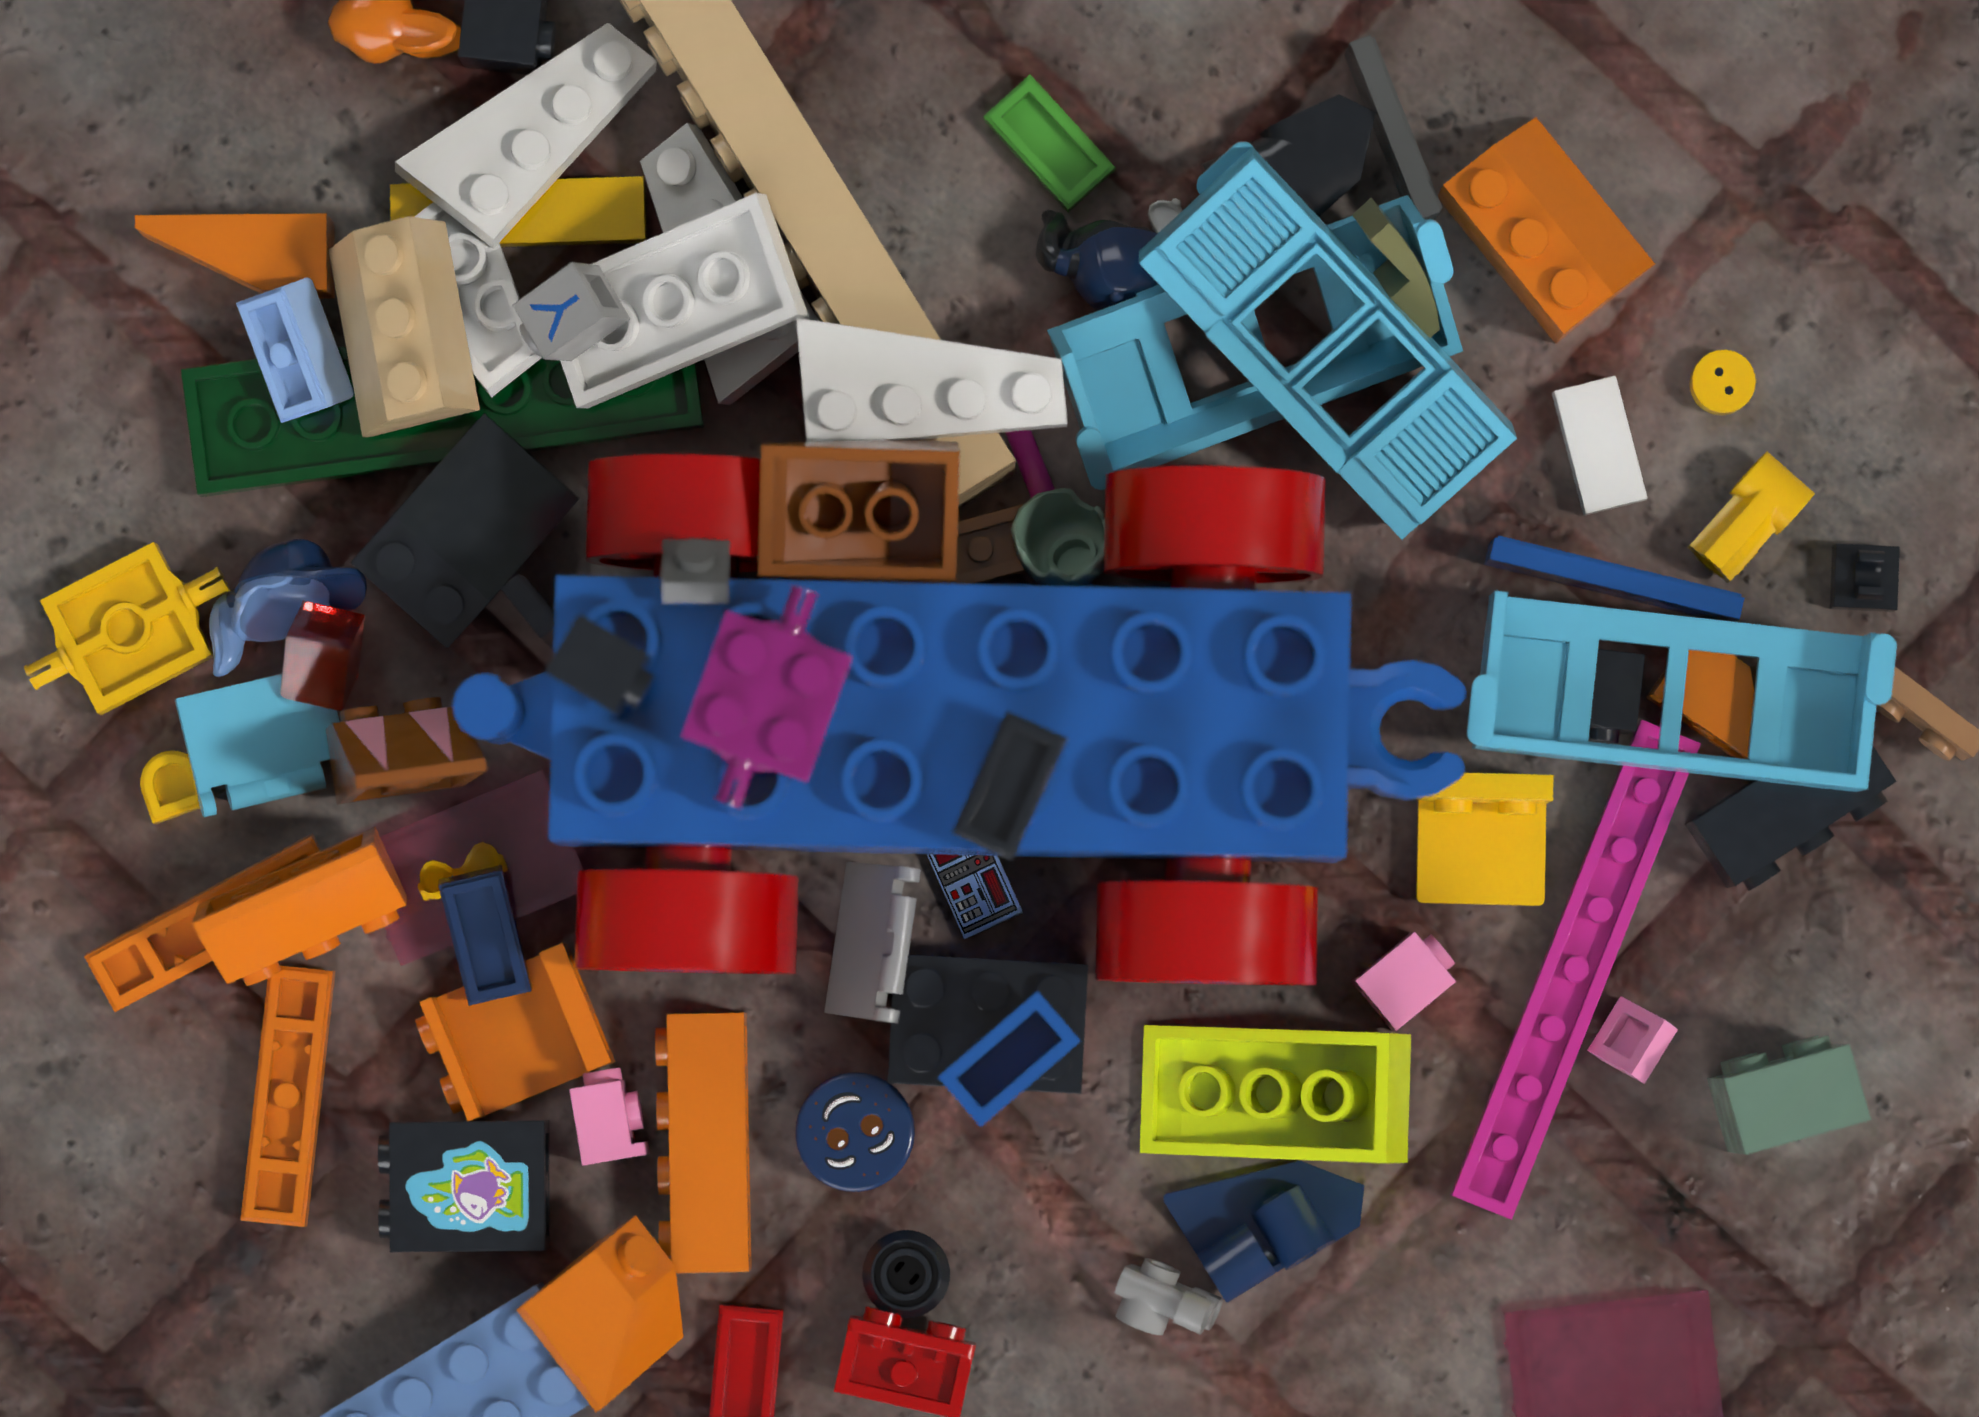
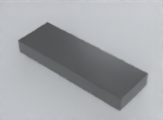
(1392, 126)

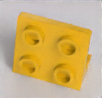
(1484, 841)

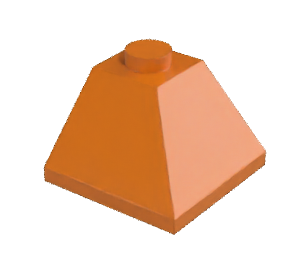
(609, 1312)

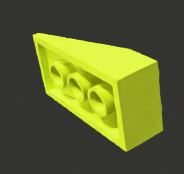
(1275, 1094)

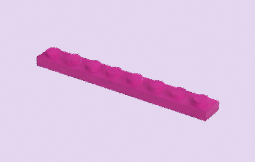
(1570, 981)

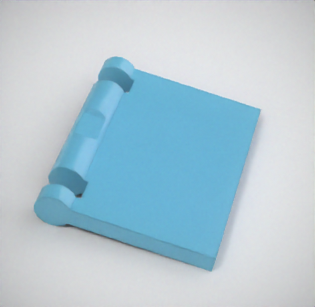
(253, 743)

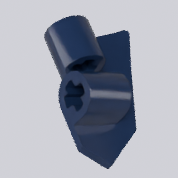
(1265, 1221)

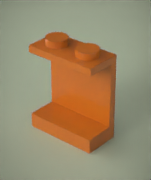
(518, 1042)

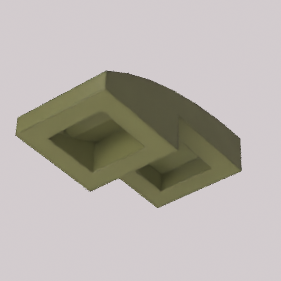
(1401, 272)

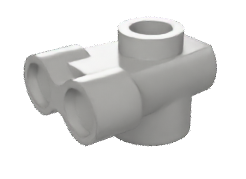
(1155, 1296)

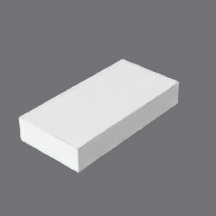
(1599, 445)

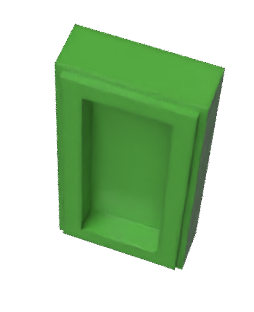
(1049, 143)

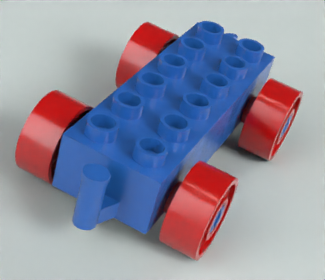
(1192, 716)

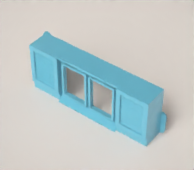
(1240, 247)
(1132, 390)
(1808, 708)

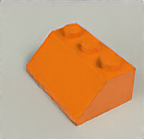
(1544, 229)
(300, 908)

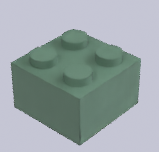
(1787, 1097)

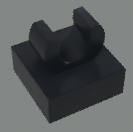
(1864, 577)

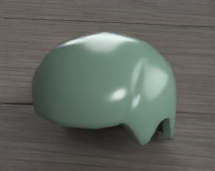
(1060, 539)

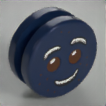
(855, 1131)

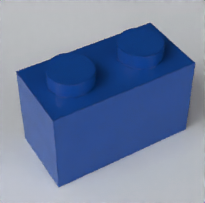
(1009, 1059)

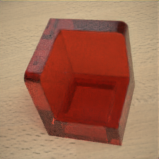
(322, 655)

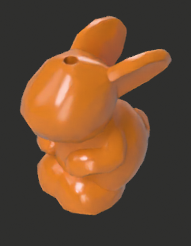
(389, 27)

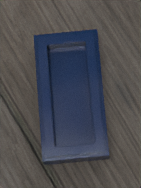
(485, 935)

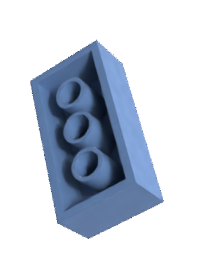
(480, 1372)

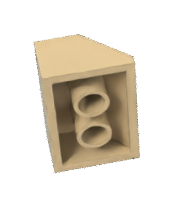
(403, 325)

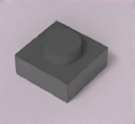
(695, 571)

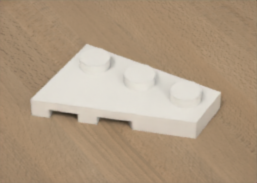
(486, 304)

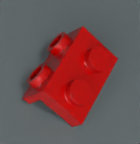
(905, 1364)

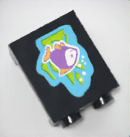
(466, 1186)

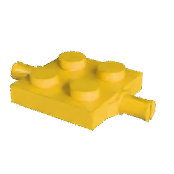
(127, 628)

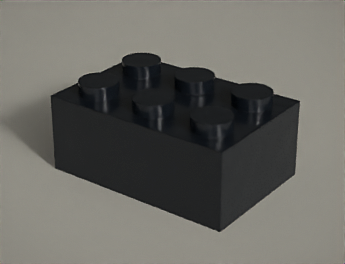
(958, 1001)

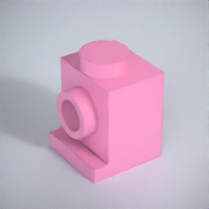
(606, 1118)

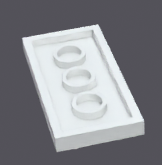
(690, 299)

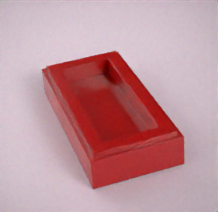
(746, 1361)

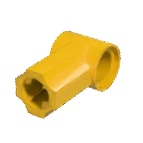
(1759, 506)

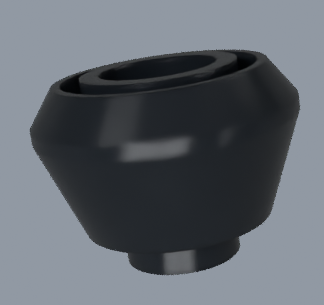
(891, 1289)

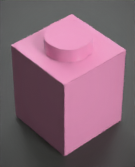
(1406, 979)

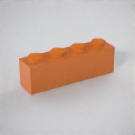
(707, 1142)

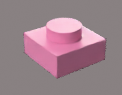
(1632, 1039)

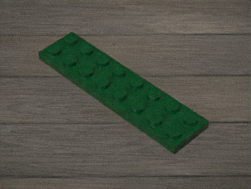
(246, 447)

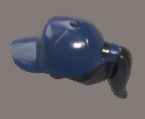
(1096, 257)

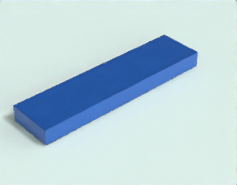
(1613, 579)

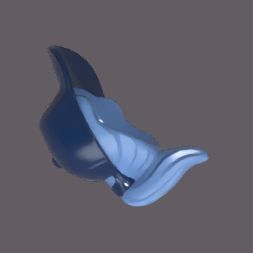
(271, 595)

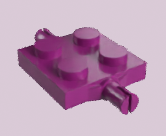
(766, 696)

